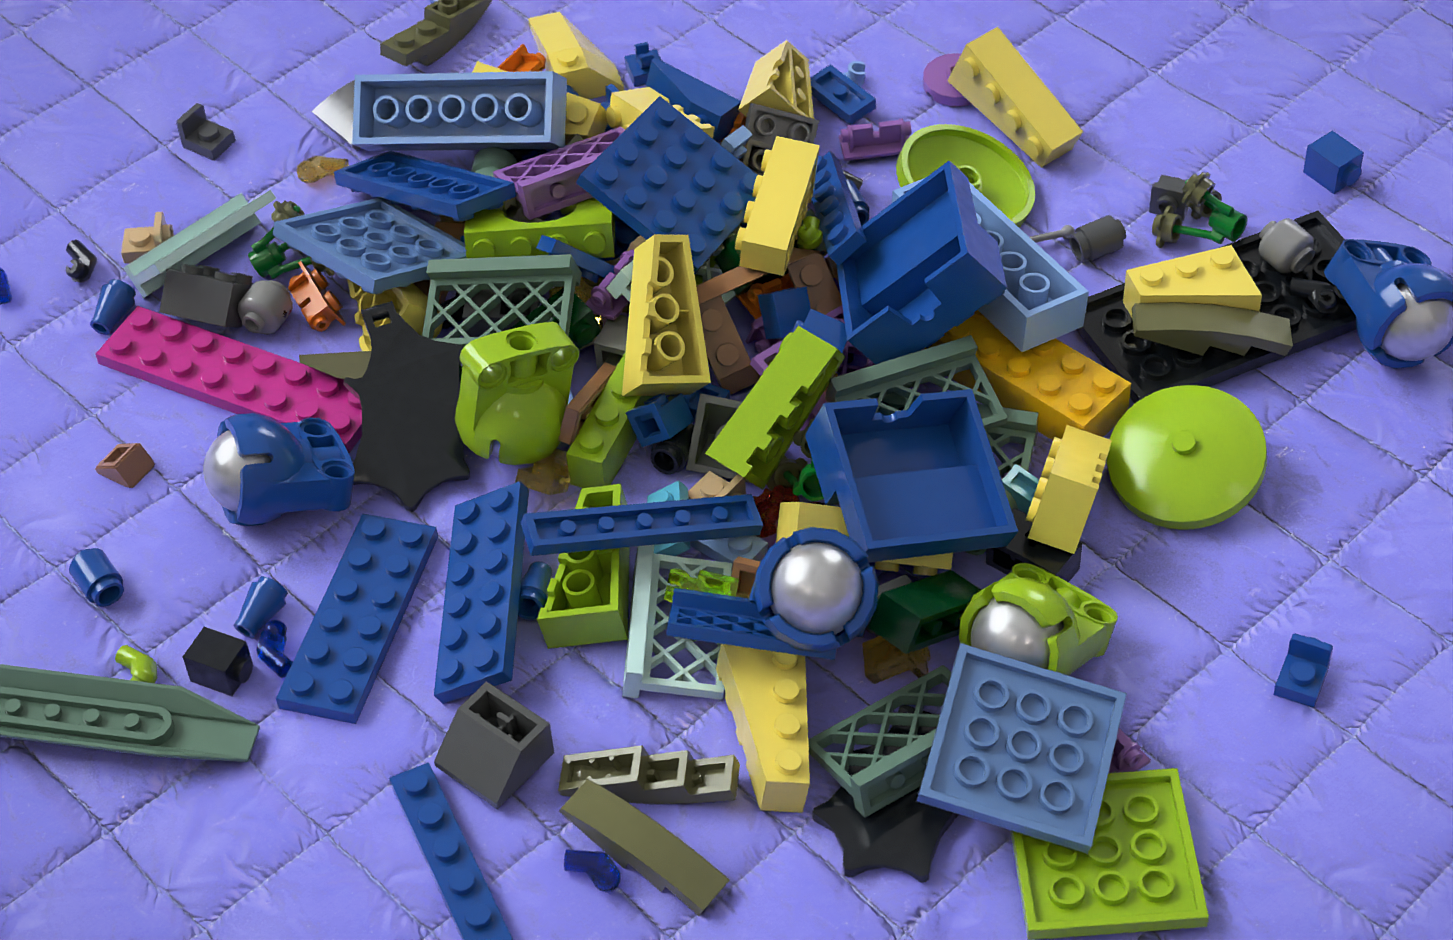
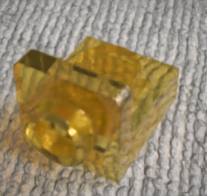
(547, 475)

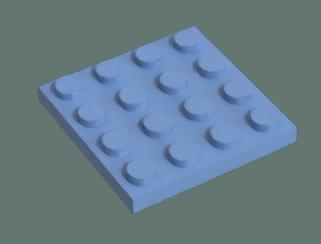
(370, 243)
(1022, 748)

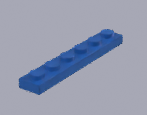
(836, 210)
(641, 524)
(448, 855)

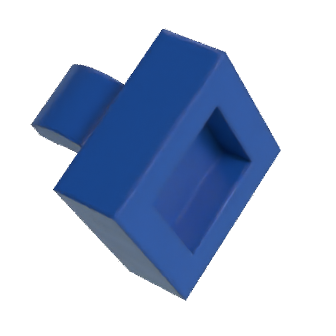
(639, 63)

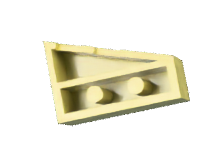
(780, 82)

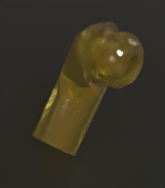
(319, 167)

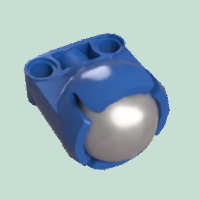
(1397, 300)
(277, 468)
(815, 590)

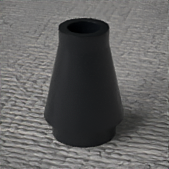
(672, 454)

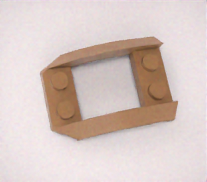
(722, 342)

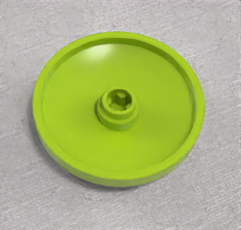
(983, 159)
(1187, 457)

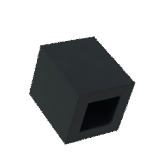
(218, 661)

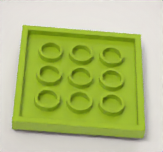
(1133, 877)

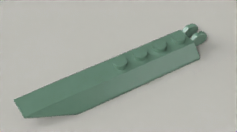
(119, 716)

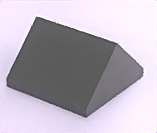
(710, 420)

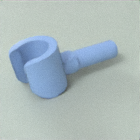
(856, 72)

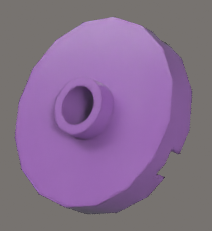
(935, 81)

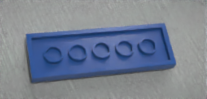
(426, 185)
(482, 593)
(357, 619)

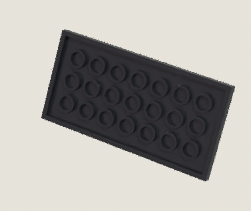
(1158, 366)

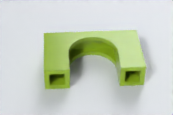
(586, 229)

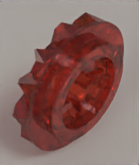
(768, 507)

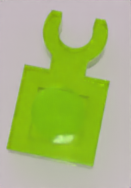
(705, 582)

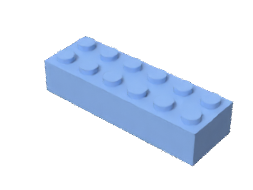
(459, 111)
(1040, 294)

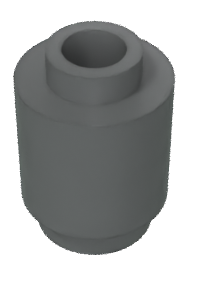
(1097, 238)

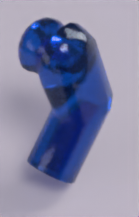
(271, 648)
(597, 865)

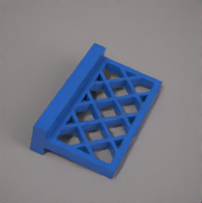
(725, 621)

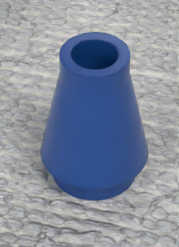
(113, 303)
(534, 590)
(261, 604)

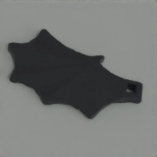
(407, 410)
(894, 837)

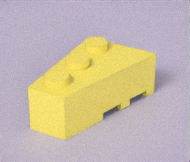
(1198, 278)

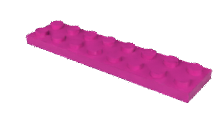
(229, 373)

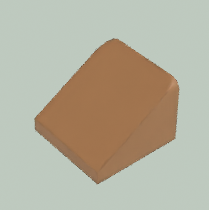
(126, 464)

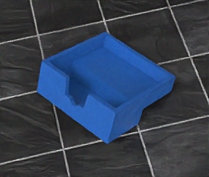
(919, 269)
(912, 477)

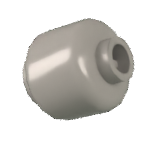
(1286, 246)
(265, 307)

